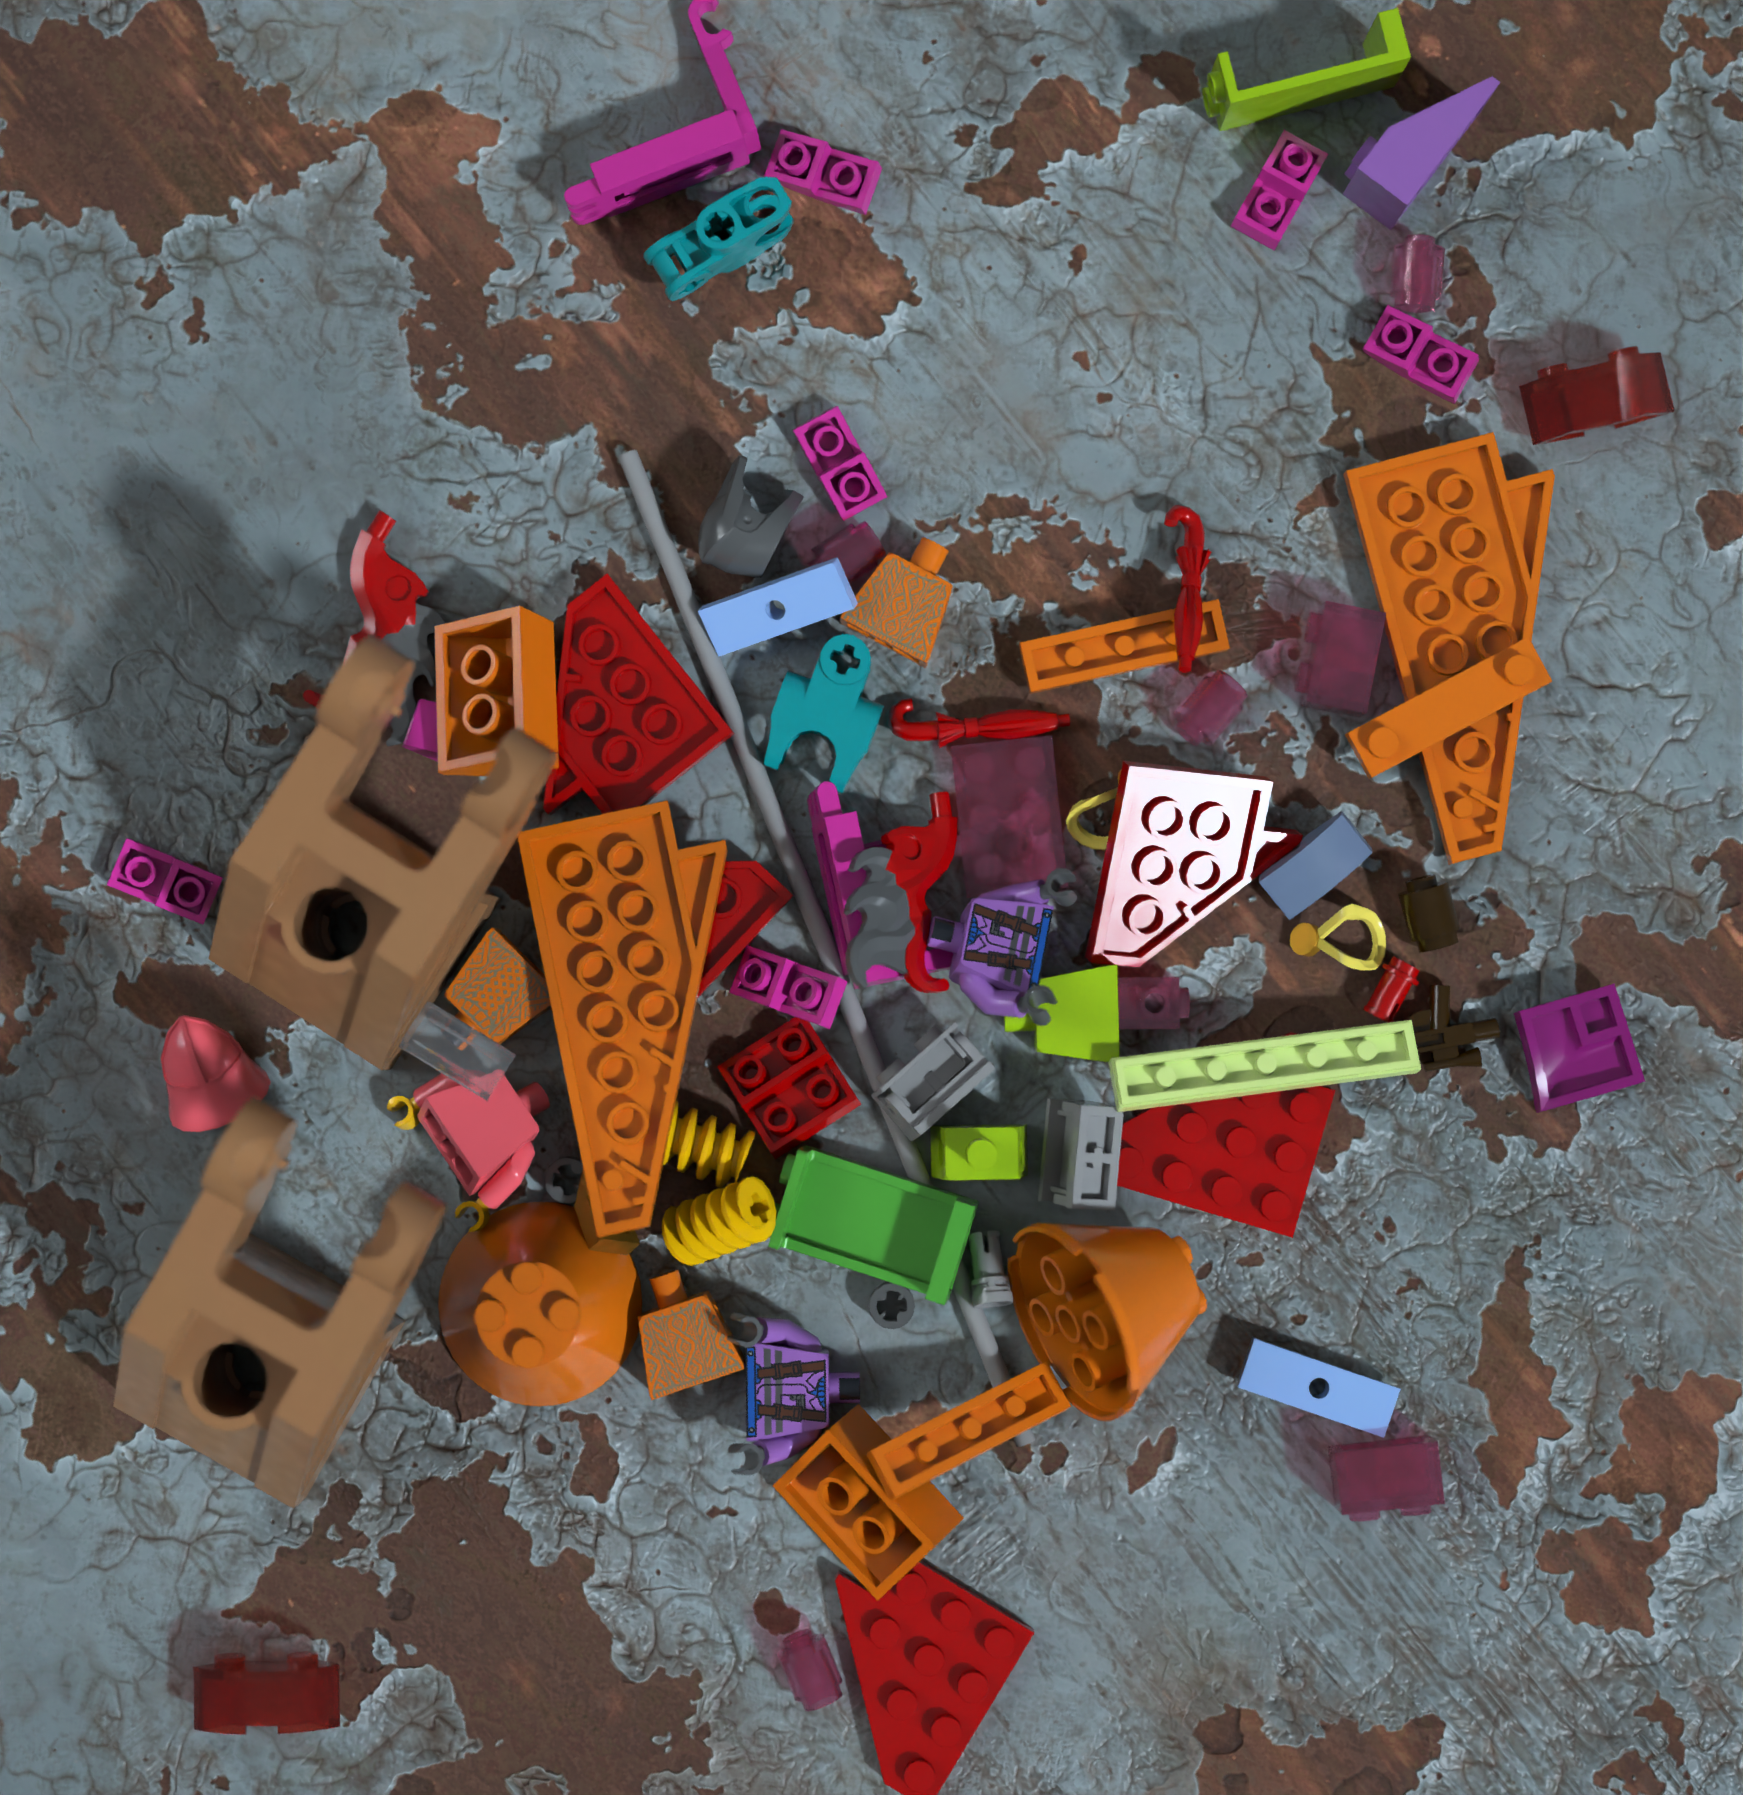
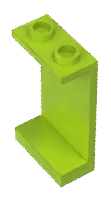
(1384, 63)

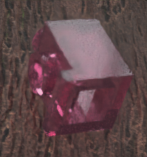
(1132, 1009)

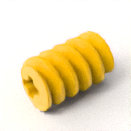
(707, 1147)
(719, 1222)

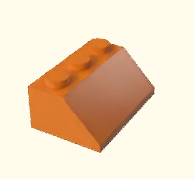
(490, 679)
(850, 1511)

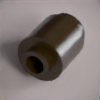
(1429, 913)

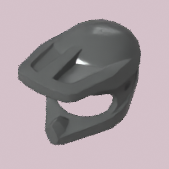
(735, 534)

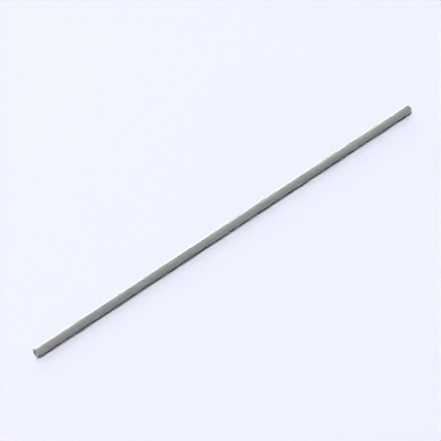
(797, 876)

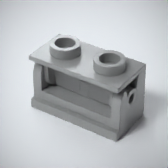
(931, 1081)
(1081, 1154)

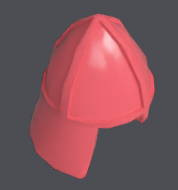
(207, 1075)

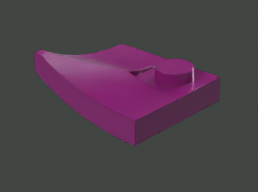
(1578, 1048)

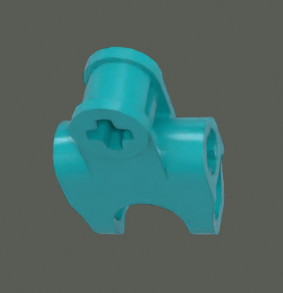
(701, 249)
(829, 707)

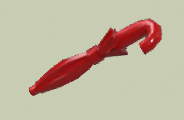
(1192, 562)
(1001, 725)

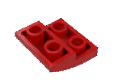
(789, 1086)

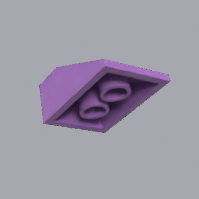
(1395, 168)

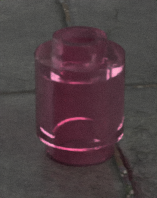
(1417, 274)
(855, 548)
(1209, 709)
(810, 1669)

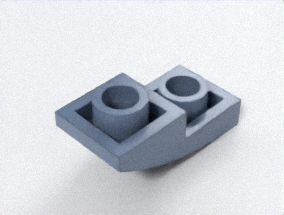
(1316, 866)

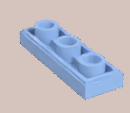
(753, 617)
(1346, 1396)

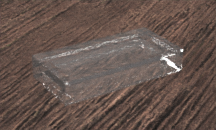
(457, 1050)

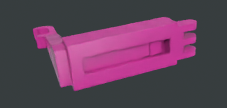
(679, 156)
(836, 843)

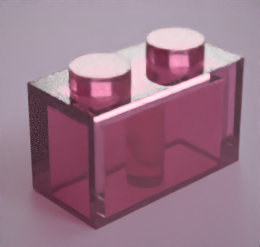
(1340, 658)
(1386, 1477)

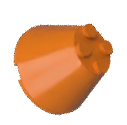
(1103, 1307)
(536, 1308)

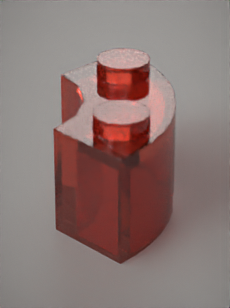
(1614, 393)
(289, 1694)

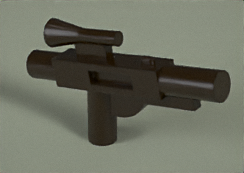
(1436, 1035)

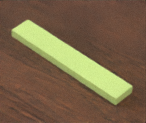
(1264, 1065)

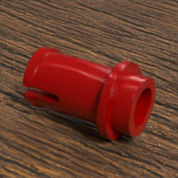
(1392, 989)

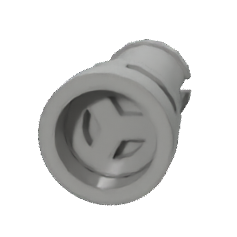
(990, 1284)

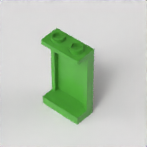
(873, 1221)

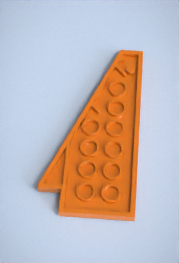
(1459, 581)
(623, 962)

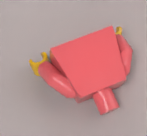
(480, 1139)

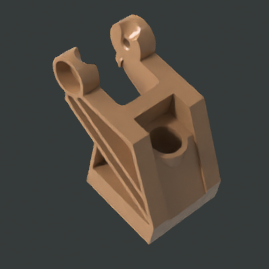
(322, 851)
(308, 1330)

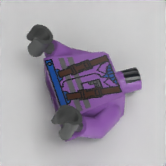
(1003, 946)
(786, 1390)

